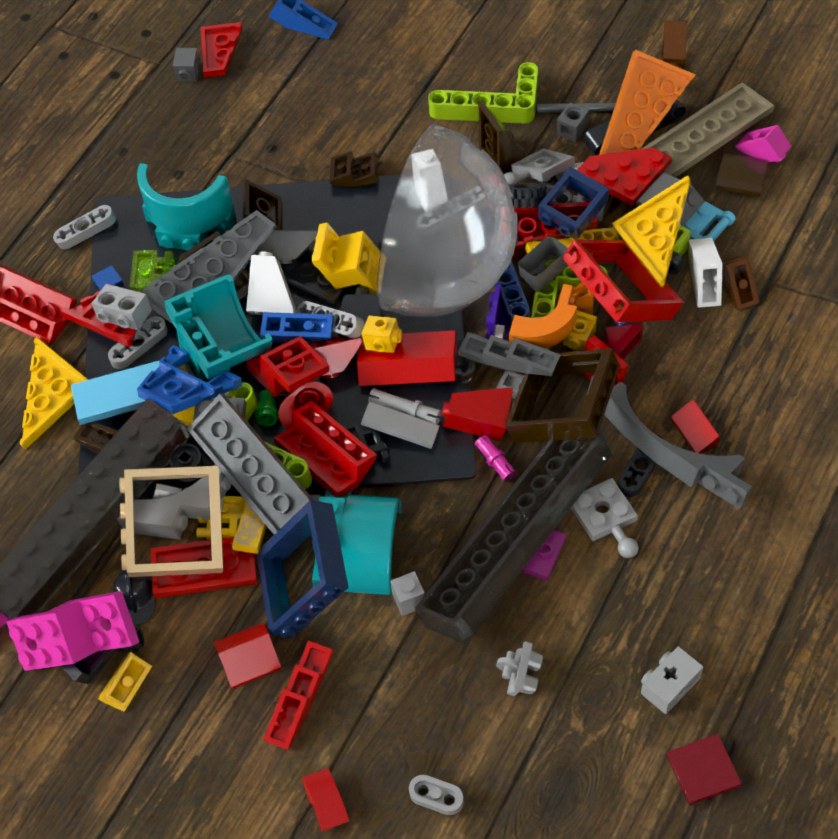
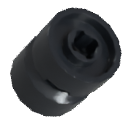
(186, 456)

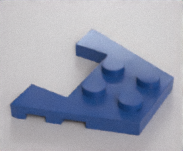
(178, 390)

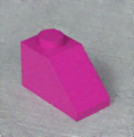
(765, 144)

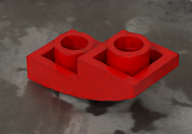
(325, 799)

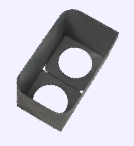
(544, 251)

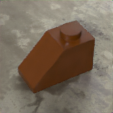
(739, 282)

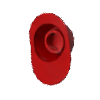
(311, 391)

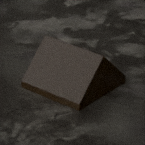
(262, 200)

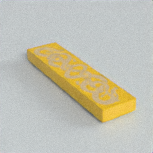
(249, 531)

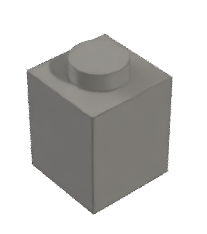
(407, 592)

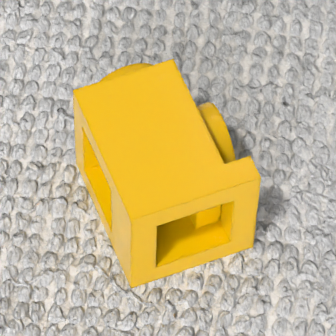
(583, 330)

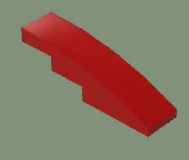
(298, 696)

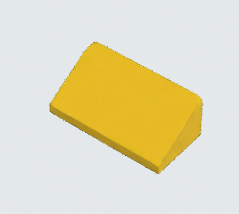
(125, 682)

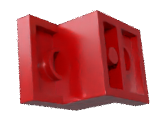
(287, 366)

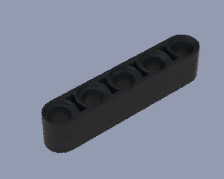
(595, 136)

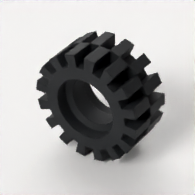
(527, 194)

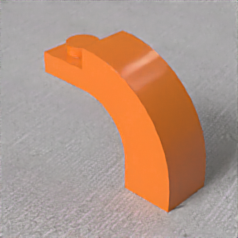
(548, 329)

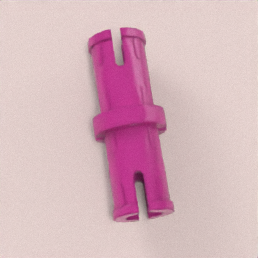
(496, 458)

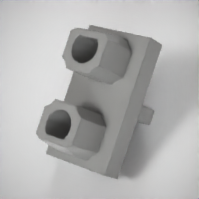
(517, 668)

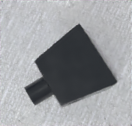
(360, 304)

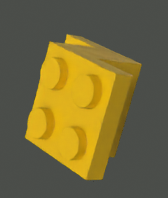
(346, 258)

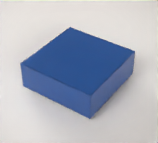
(107, 276)

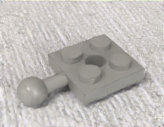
(540, 166)
(601, 524)

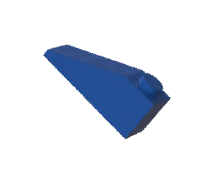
(302, 18)
(288, 326)

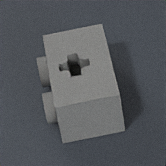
(665, 692)

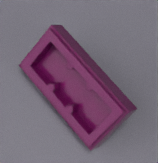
(546, 557)

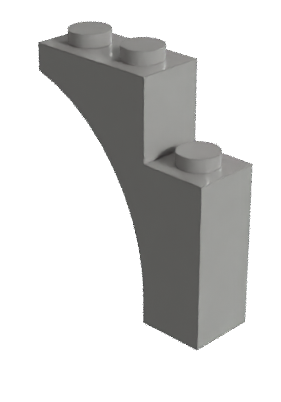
(170, 514)

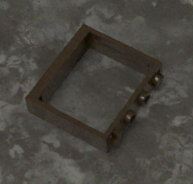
(597, 361)

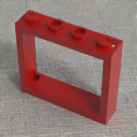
(583, 259)

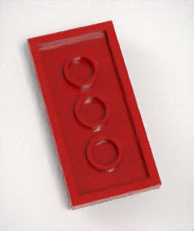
(238, 569)

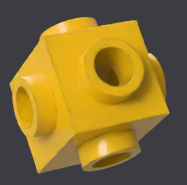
(381, 334)

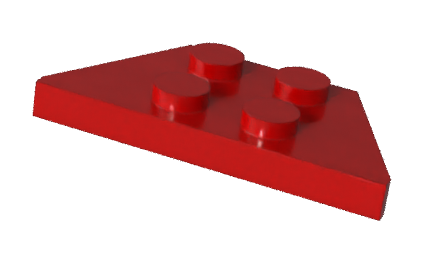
(86, 316)

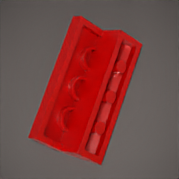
(32, 305)
(416, 359)
(330, 450)

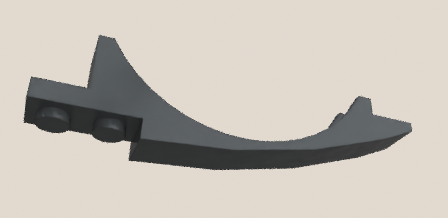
(712, 472)

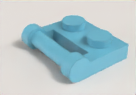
(705, 217)

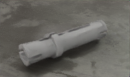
(406, 406)

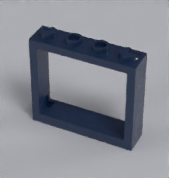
(320, 521)

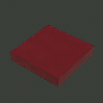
(703, 769)

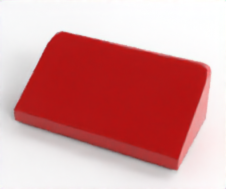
(695, 428)

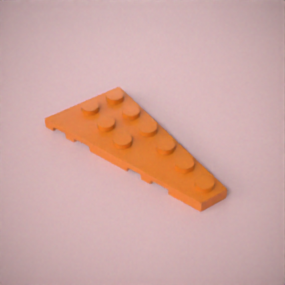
(643, 101)

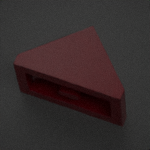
(623, 338)

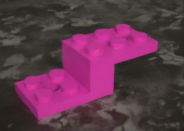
(72, 631)

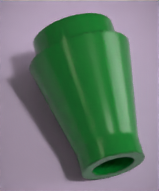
(266, 410)

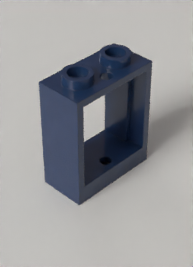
(582, 185)

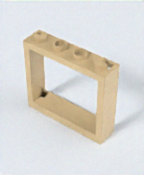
(127, 513)

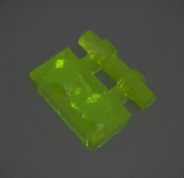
(145, 267)

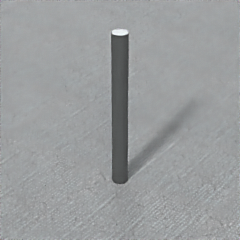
(592, 107)

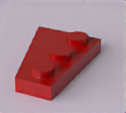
(218, 47)

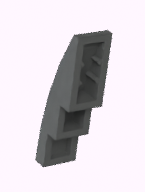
(514, 356)

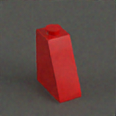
(479, 412)

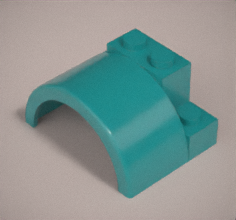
(188, 220)
(218, 330)
(365, 539)

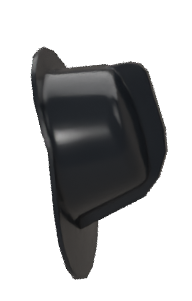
(137, 595)

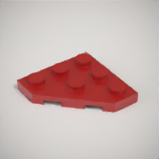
(626, 172)

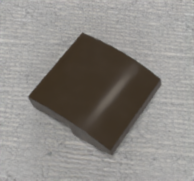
(352, 171)
(741, 174)

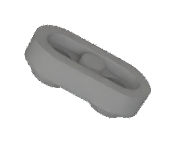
(437, 793)

